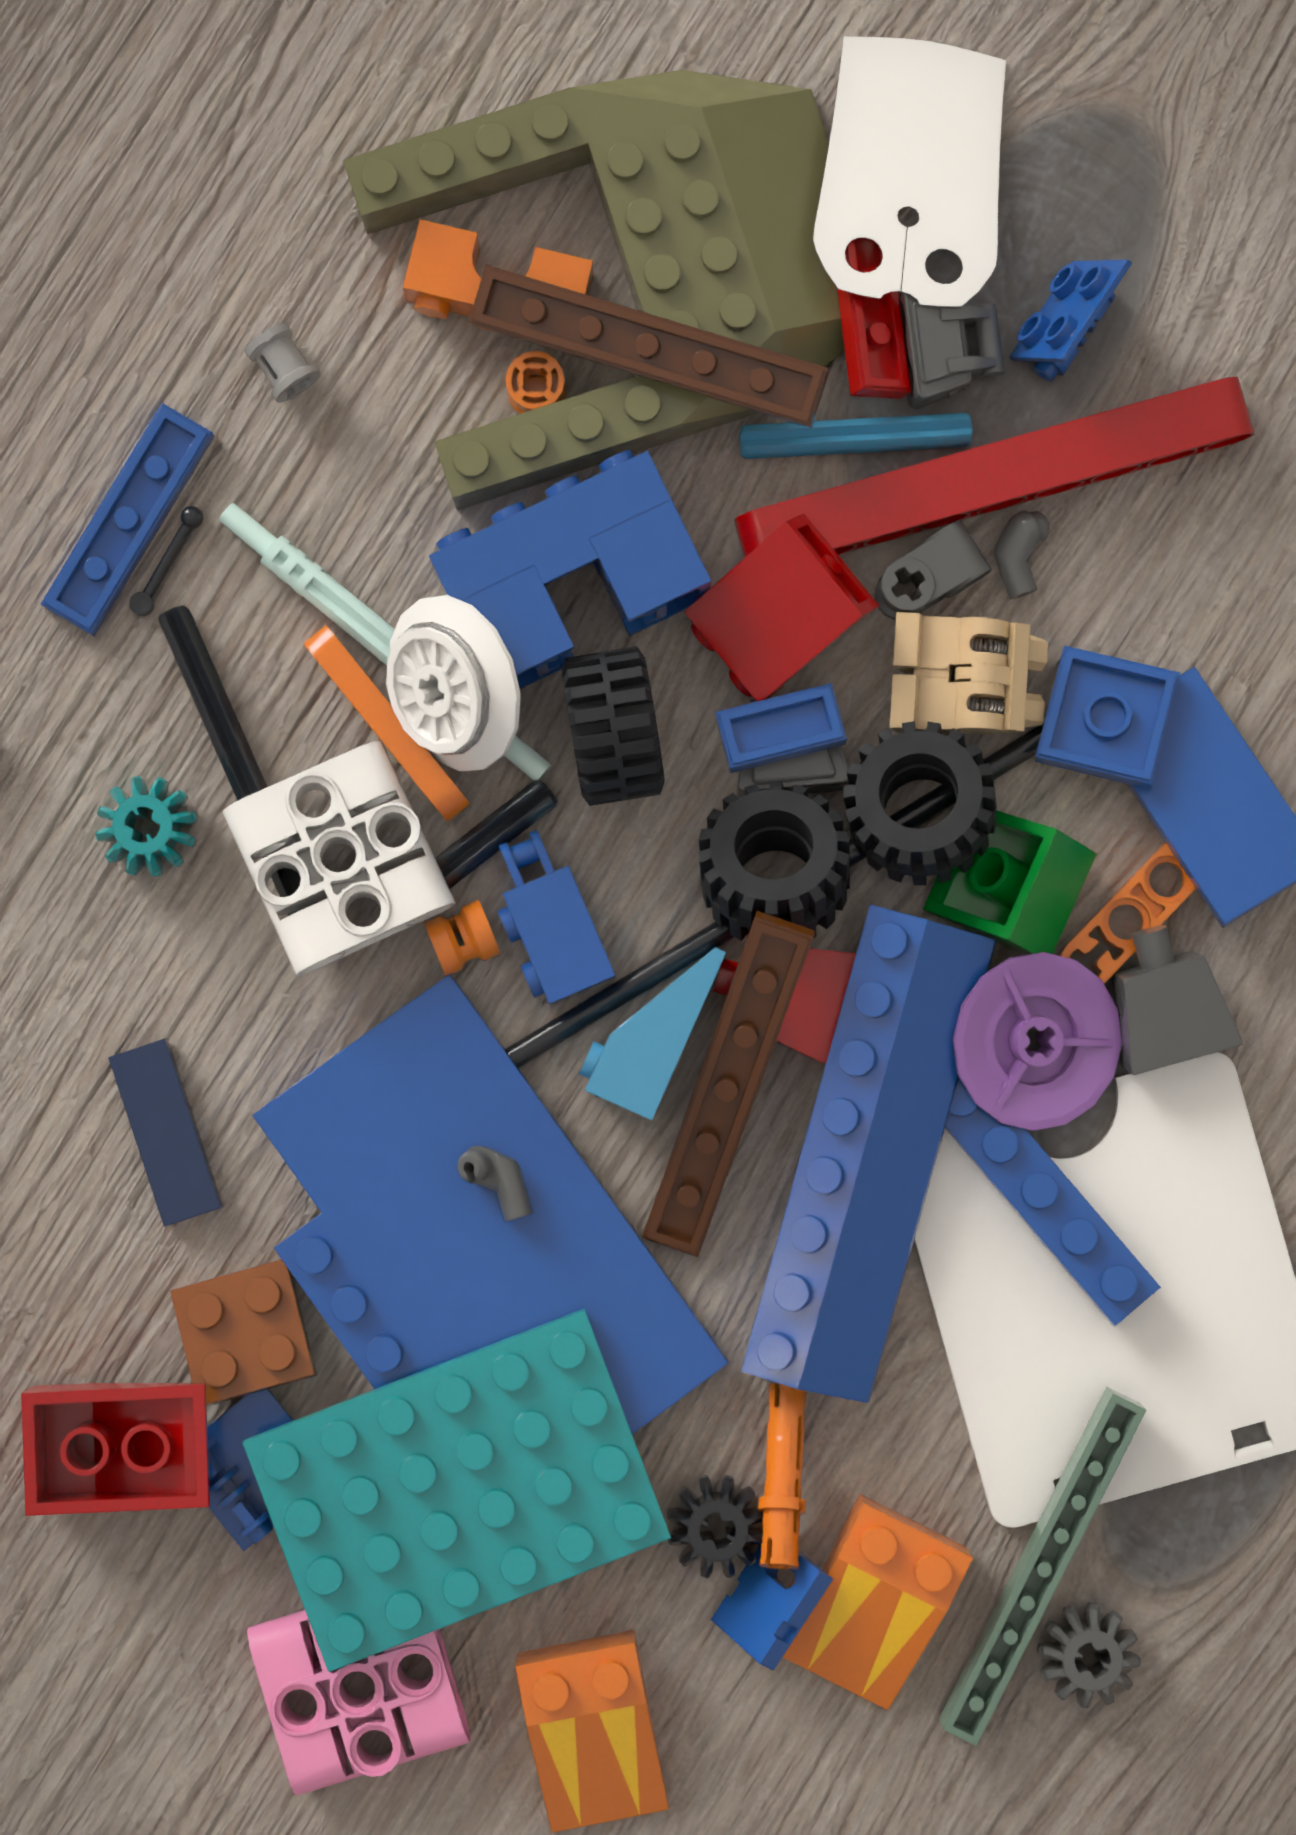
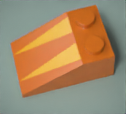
(883, 1602)
(591, 1731)

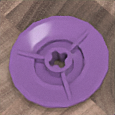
(1076, 1039)

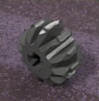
(1103, 1636)

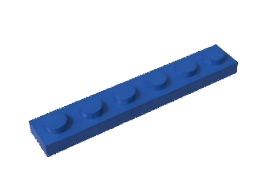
(1052, 1209)

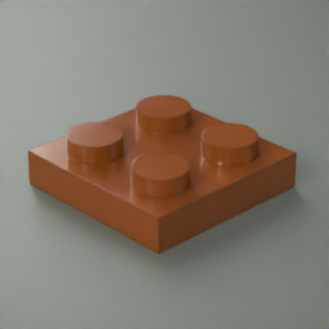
(244, 1332)

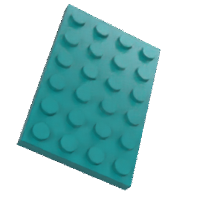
(456, 1489)

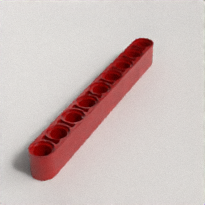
(1014, 469)

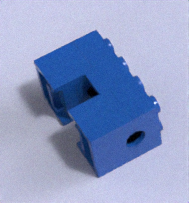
(613, 520)

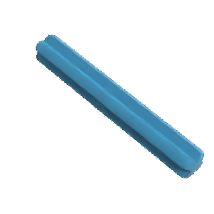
(856, 436)

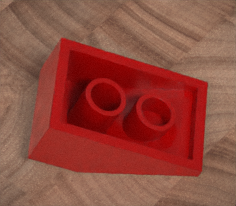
(114, 1447)

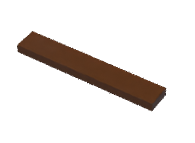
(649, 346)
(728, 1083)

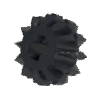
(704, 1542)

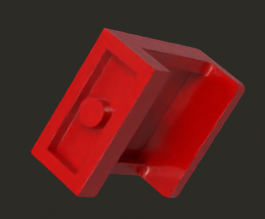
(779, 608)

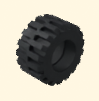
(613, 726)
(911, 758)
(774, 822)

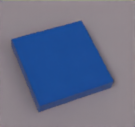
(1107, 717)

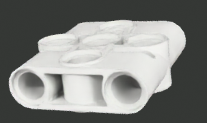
(272, 822)

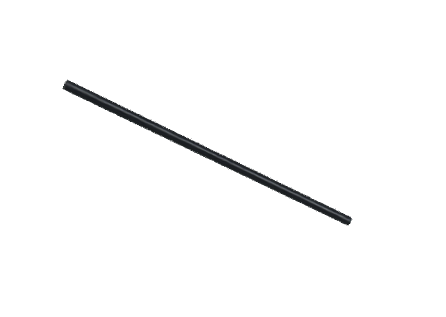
(715, 936)

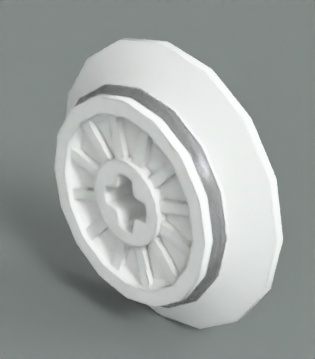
(453, 683)

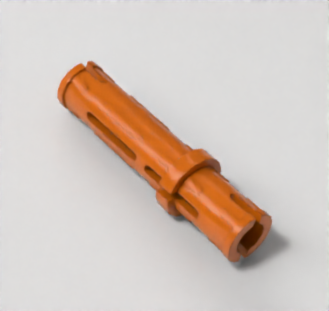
(782, 1486)

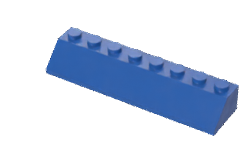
(866, 1158)

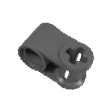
(937, 568)

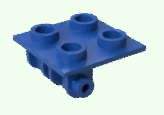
(1076, 301)
(233, 1486)

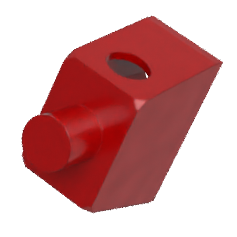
(814, 1004)

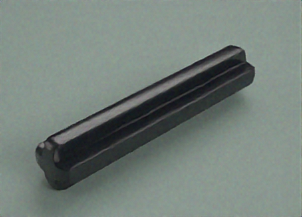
(494, 830)

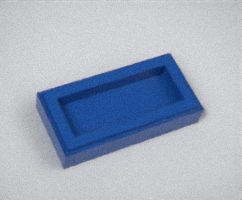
(780, 728)

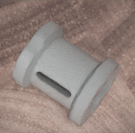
(282, 362)

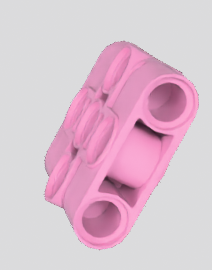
(312, 1742)

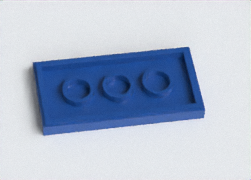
(1219, 807)

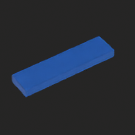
(127, 519)

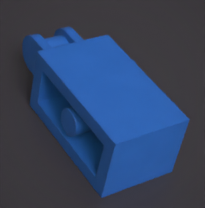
(552, 925)

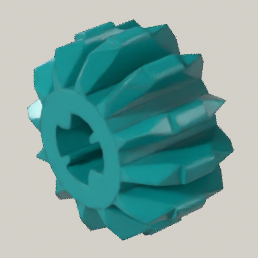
(130, 839)

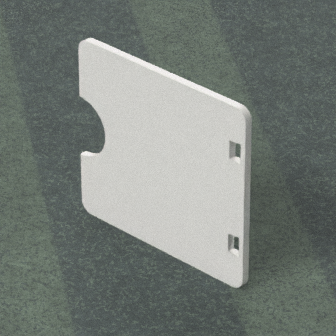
(1200, 1354)

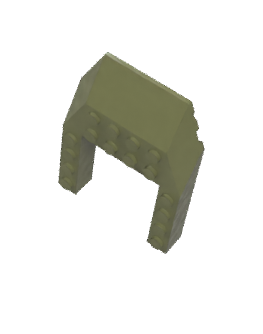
(711, 217)

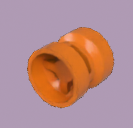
(537, 390)
(475, 933)

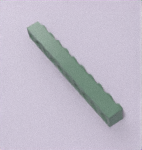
(1041, 1566)

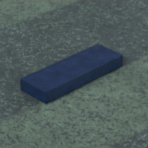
(165, 1132)

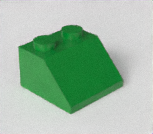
(1018, 887)

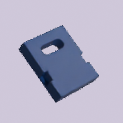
(767, 1614)

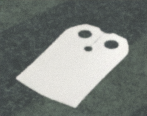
(919, 133)

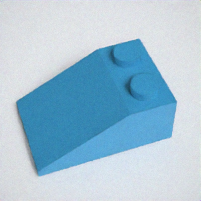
(646, 1048)

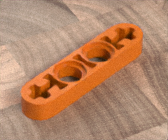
(383, 721)
(1140, 896)

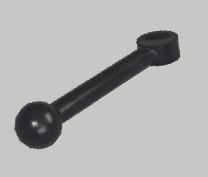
(142, 602)

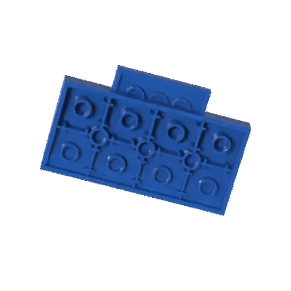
(421, 1261)

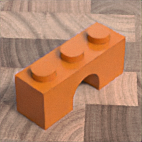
(445, 277)

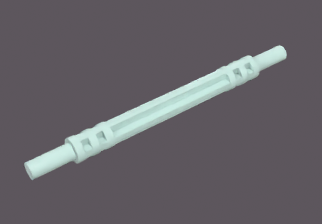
(341, 607)

